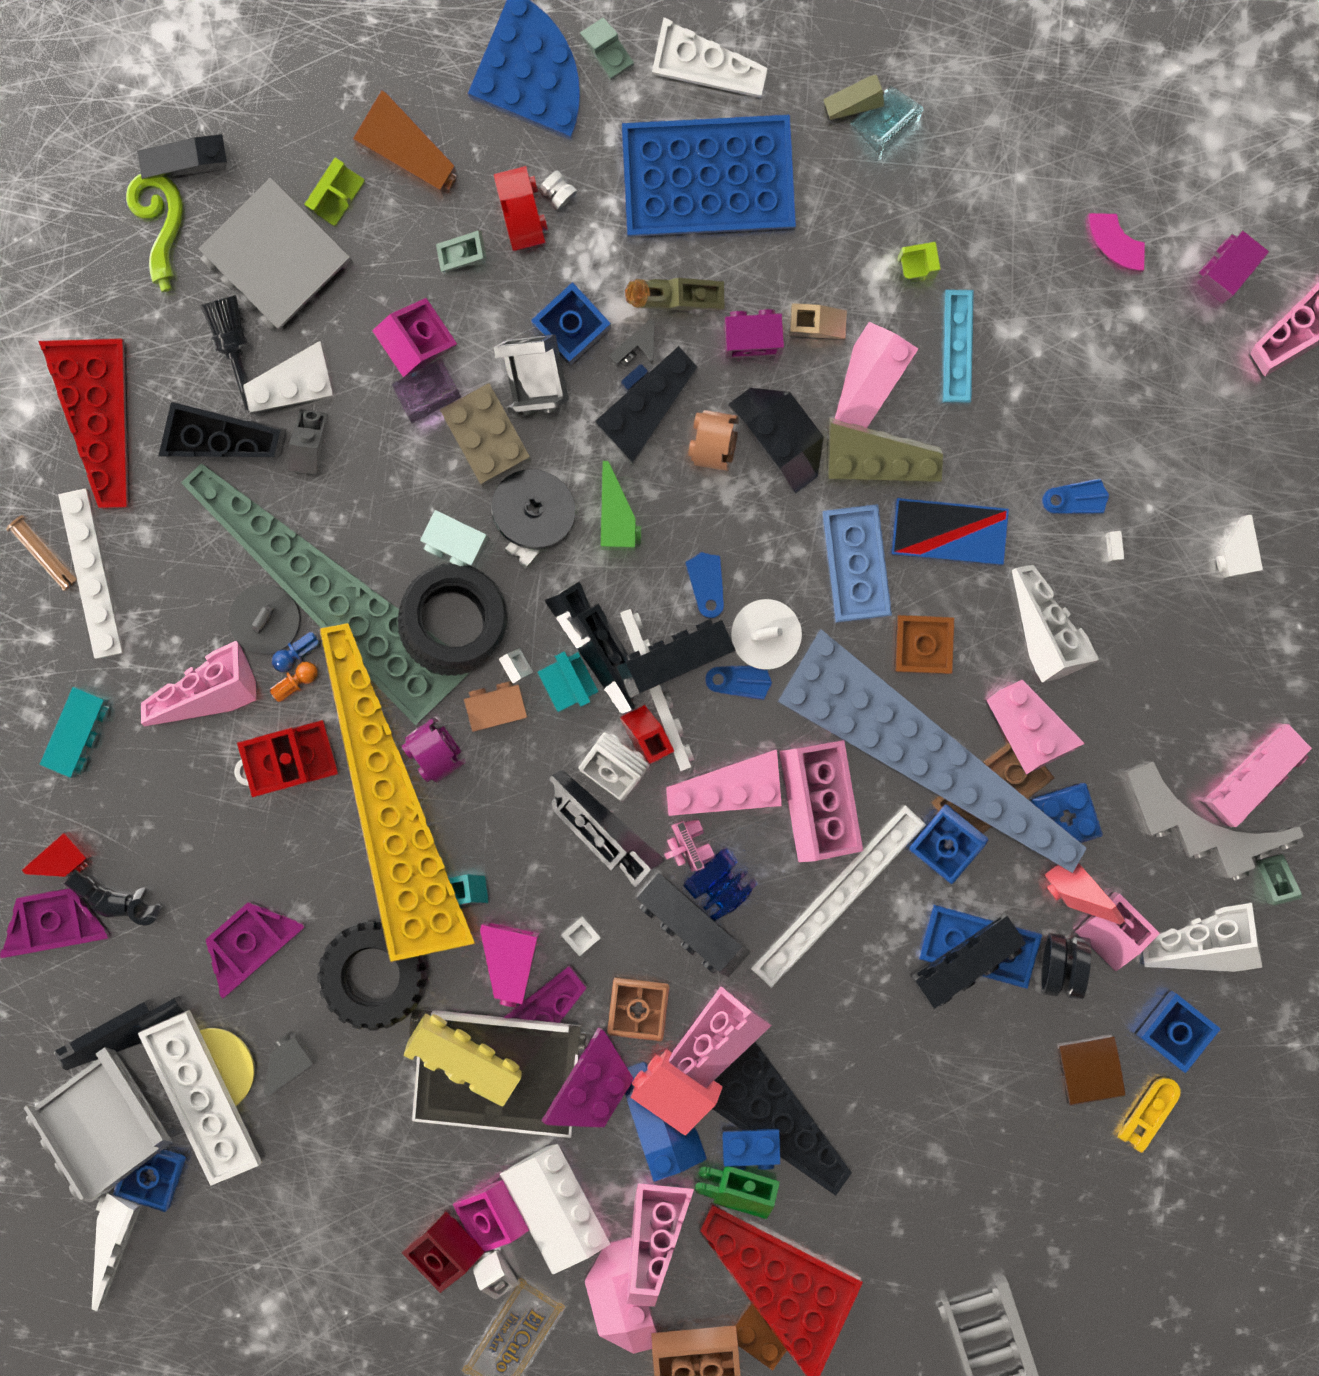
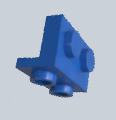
(751, 1147)

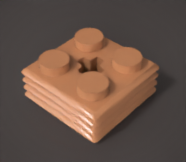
(623, 1020)

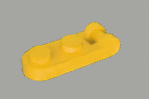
(1151, 1113)

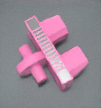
(694, 856)

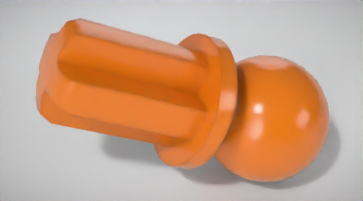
(305, 673)

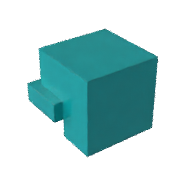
(568, 681)

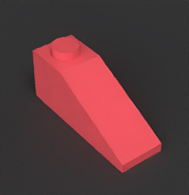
(1082, 893)

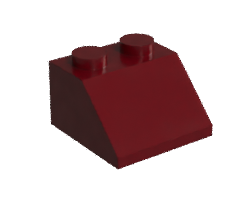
(443, 1252)

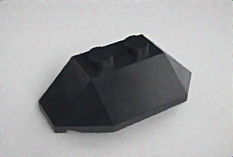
(782, 433)

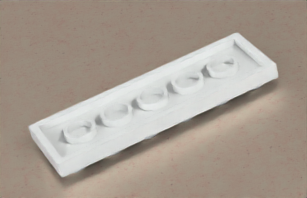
(200, 1097)

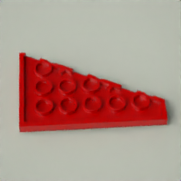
(791, 1290)

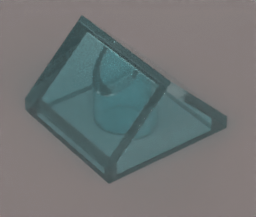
(886, 124)

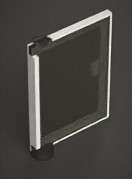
(540, 1048)

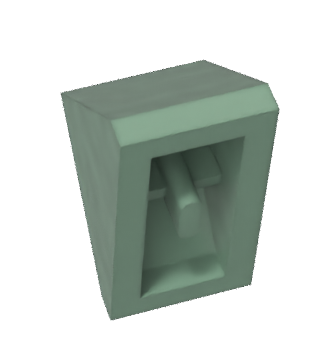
(1277, 880)

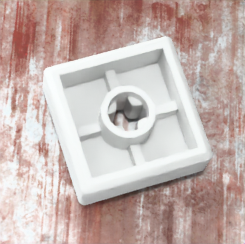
(614, 766)

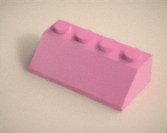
(821, 801)

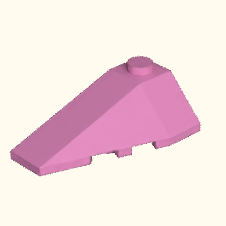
(212, 688)

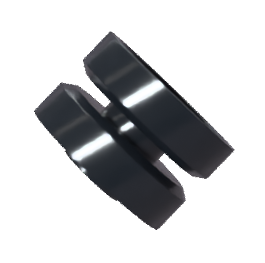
(1066, 966)

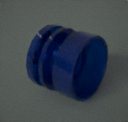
(720, 884)

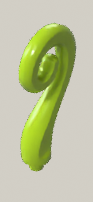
(159, 260)

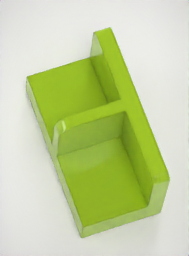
(334, 192)
(920, 261)

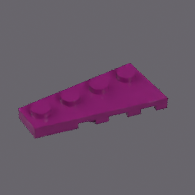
(551, 1000)

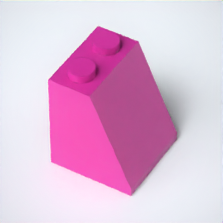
(509, 960)

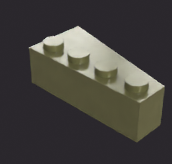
(877, 455)

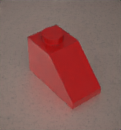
(59, 858)

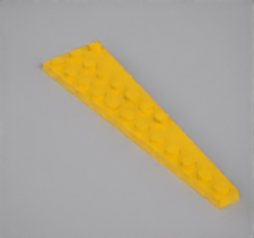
(406, 870)

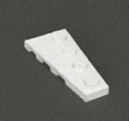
(703, 62)

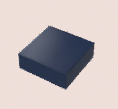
(634, 377)

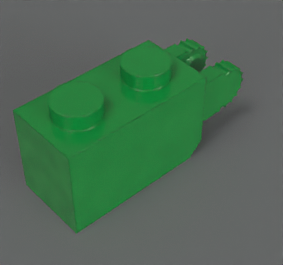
(739, 1190)

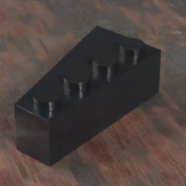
(645, 406)

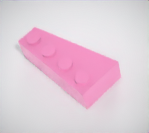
(733, 787)
(717, 1037)
(655, 1231)

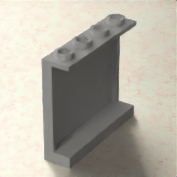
(273, 255)
(98, 1127)

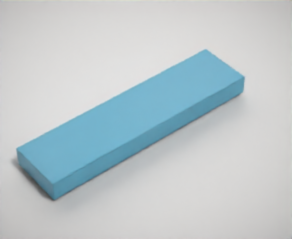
(958, 346)

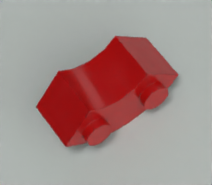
(519, 208)

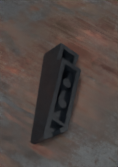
(594, 640)
(602, 830)
(117, 1033)

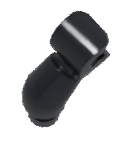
(111, 903)

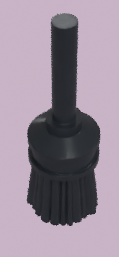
(228, 335)

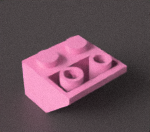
(1117, 942)

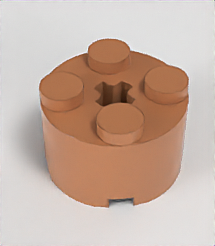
(714, 440)

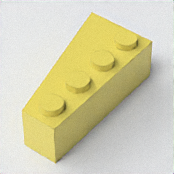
(463, 1059)

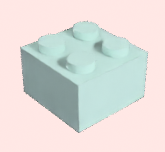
(453, 539)

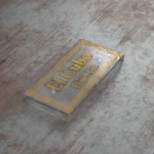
(515, 1332)

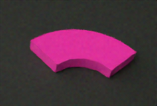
(1115, 243)

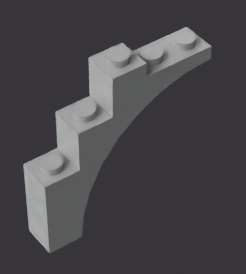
(1233, 849)

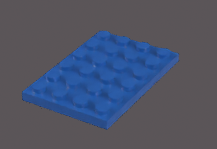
(708, 175)

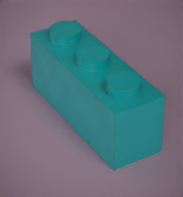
(75, 732)

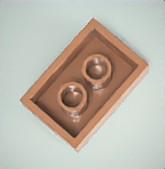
(696, 1352)

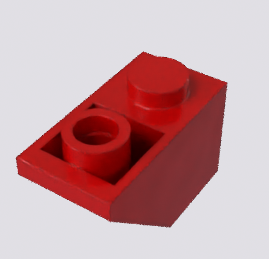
(647, 734)

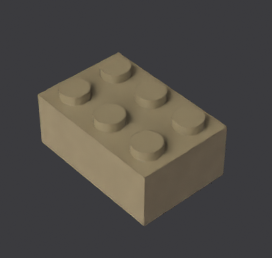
(485, 434)

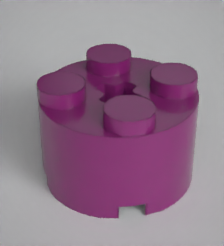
(433, 750)

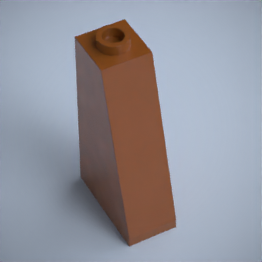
(401, 143)

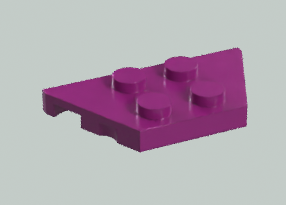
(50, 922)
(247, 943)
(592, 1087)

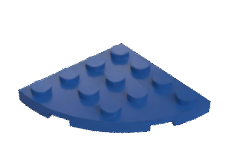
(529, 69)

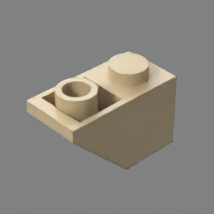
(817, 321)

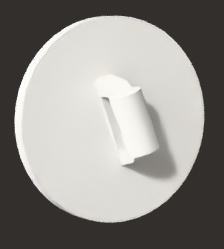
(766, 634)

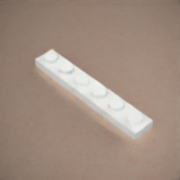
(91, 573)
(662, 700)

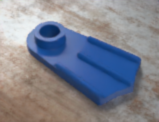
(1078, 498)
(706, 582)
(740, 681)

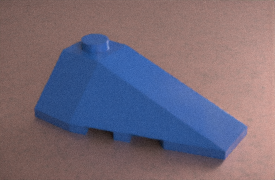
(664, 1146)

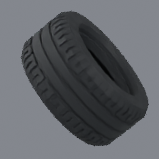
(463, 581)

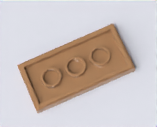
(1007, 766)

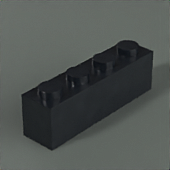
(675, 658)

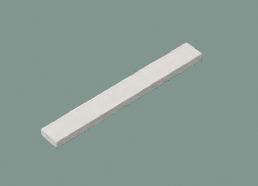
(838, 896)

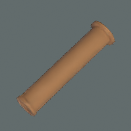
(41, 552)

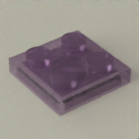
(426, 390)

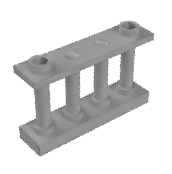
(1008, 1322)

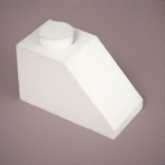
(1240, 550)
(494, 1275)

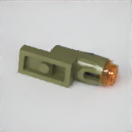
(676, 294)

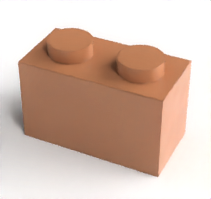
(495, 707)

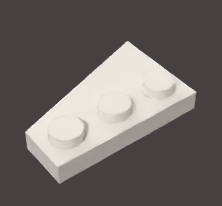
(291, 382)

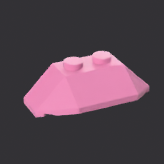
(607, 1290)

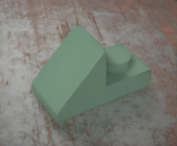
(607, 48)
(461, 252)

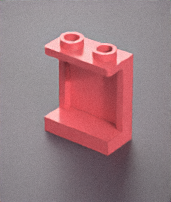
(673, 1094)

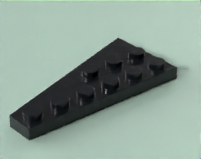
(759, 1098)

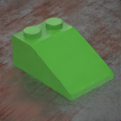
(617, 519)

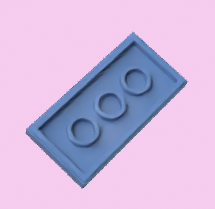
(857, 563)

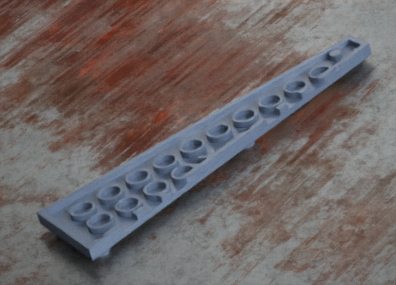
(869, 714)

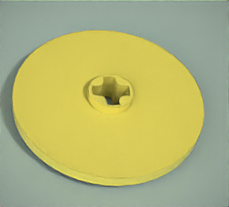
(232, 1061)

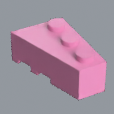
(1032, 727)

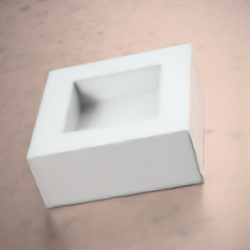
(1114, 546)
(516, 665)
(580, 936)

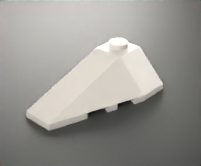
(1050, 636)
(1216, 943)
(112, 1233)

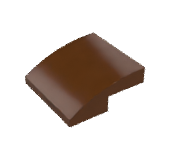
(1092, 1071)

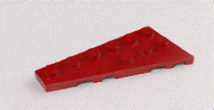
(93, 398)

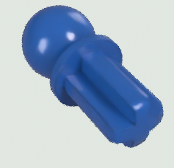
(284, 660)

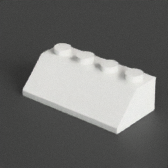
(555, 1208)

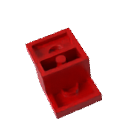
(287, 758)

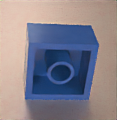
(573, 322)
(1178, 1031)

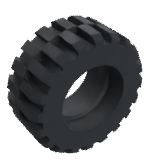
(350, 1007)

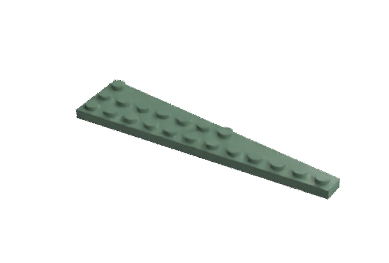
(327, 594)

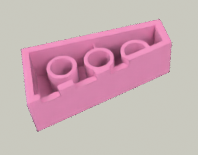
(1290, 336)
(1257, 776)

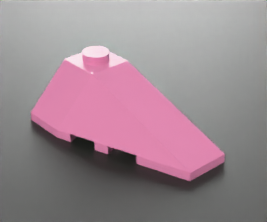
(872, 373)

